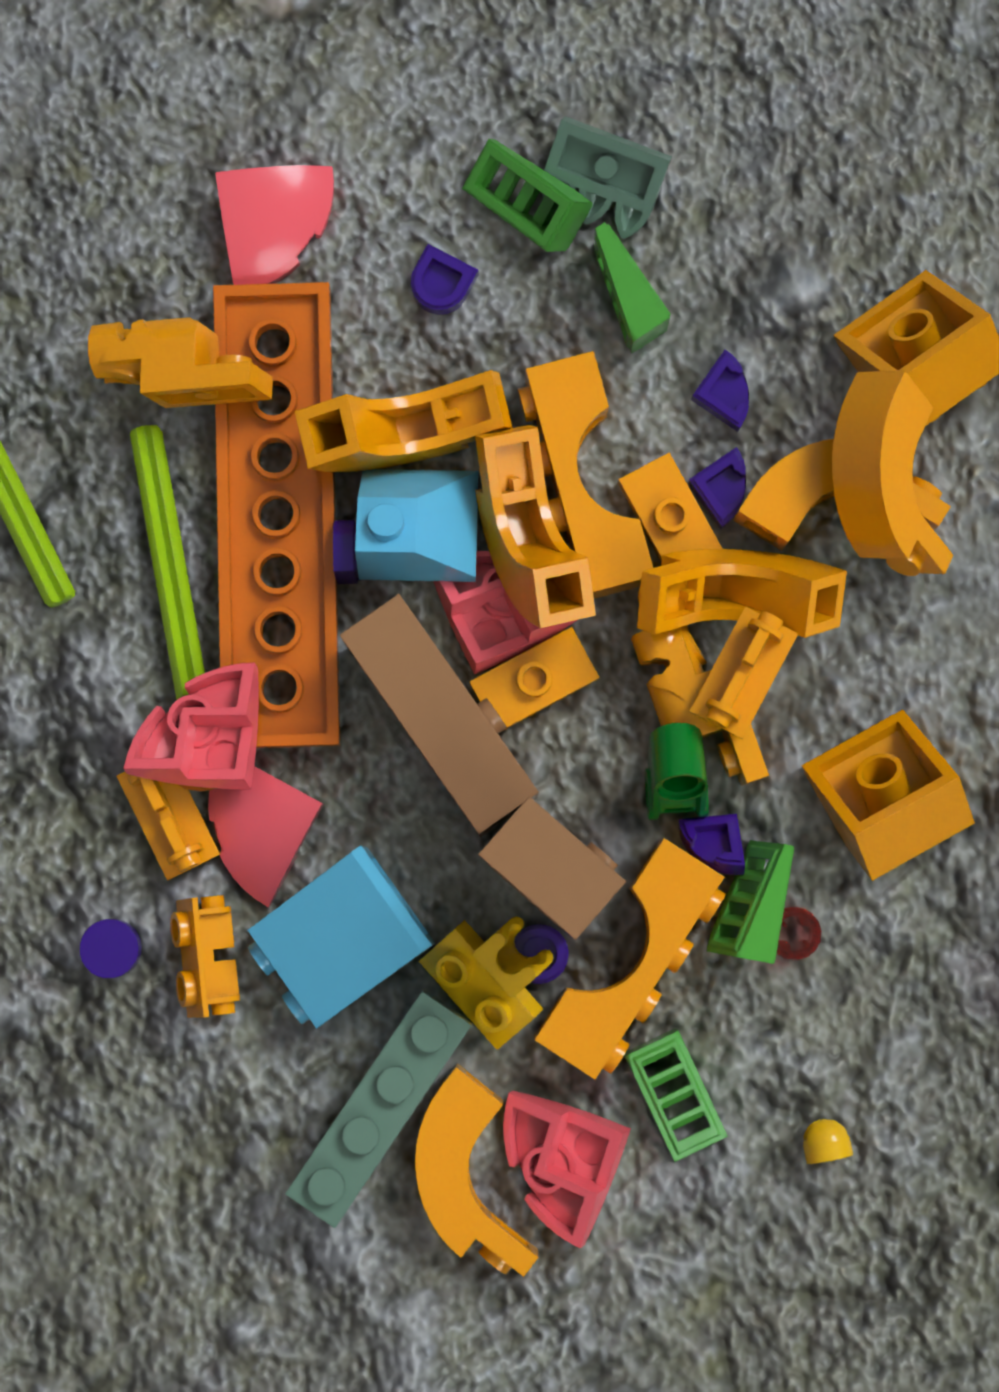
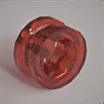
(806, 919)

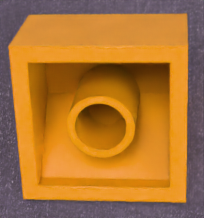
(930, 333)
(889, 794)

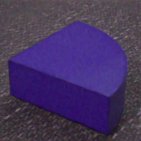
(725, 392)
(721, 487)
(714, 842)

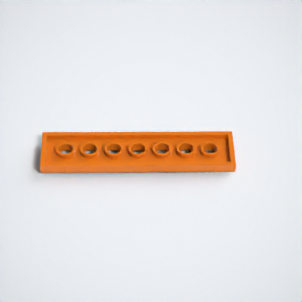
(245, 488)

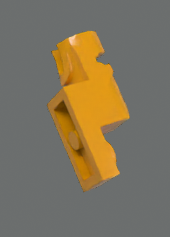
(175, 363)
(677, 690)

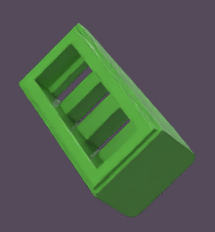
(559, 212)
(635, 302)
(754, 905)
(653, 1051)

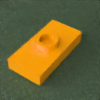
(667, 508)
(536, 678)

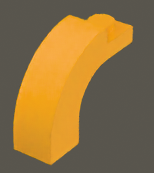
(396, 431)
(875, 473)
(802, 482)
(531, 558)
(721, 582)
(443, 1150)

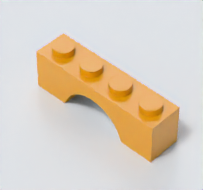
(567, 405)
(590, 1024)

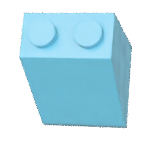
(338, 937)

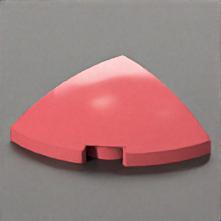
(272, 217)
(486, 619)
(204, 736)
(261, 831)
(564, 1160)

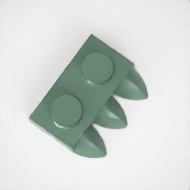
(608, 171)

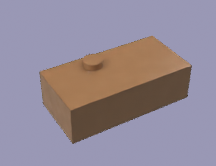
(440, 715)
(553, 868)

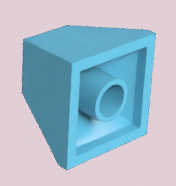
(417, 525)

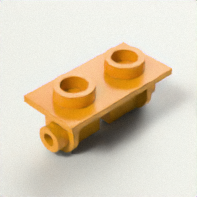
(744, 671)
(170, 824)
(202, 978)

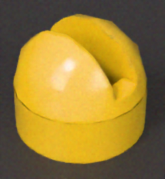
(826, 1141)

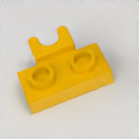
(488, 978)

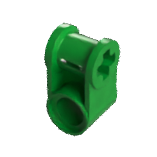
(676, 771)

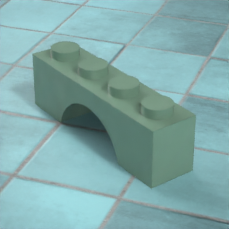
(379, 1108)

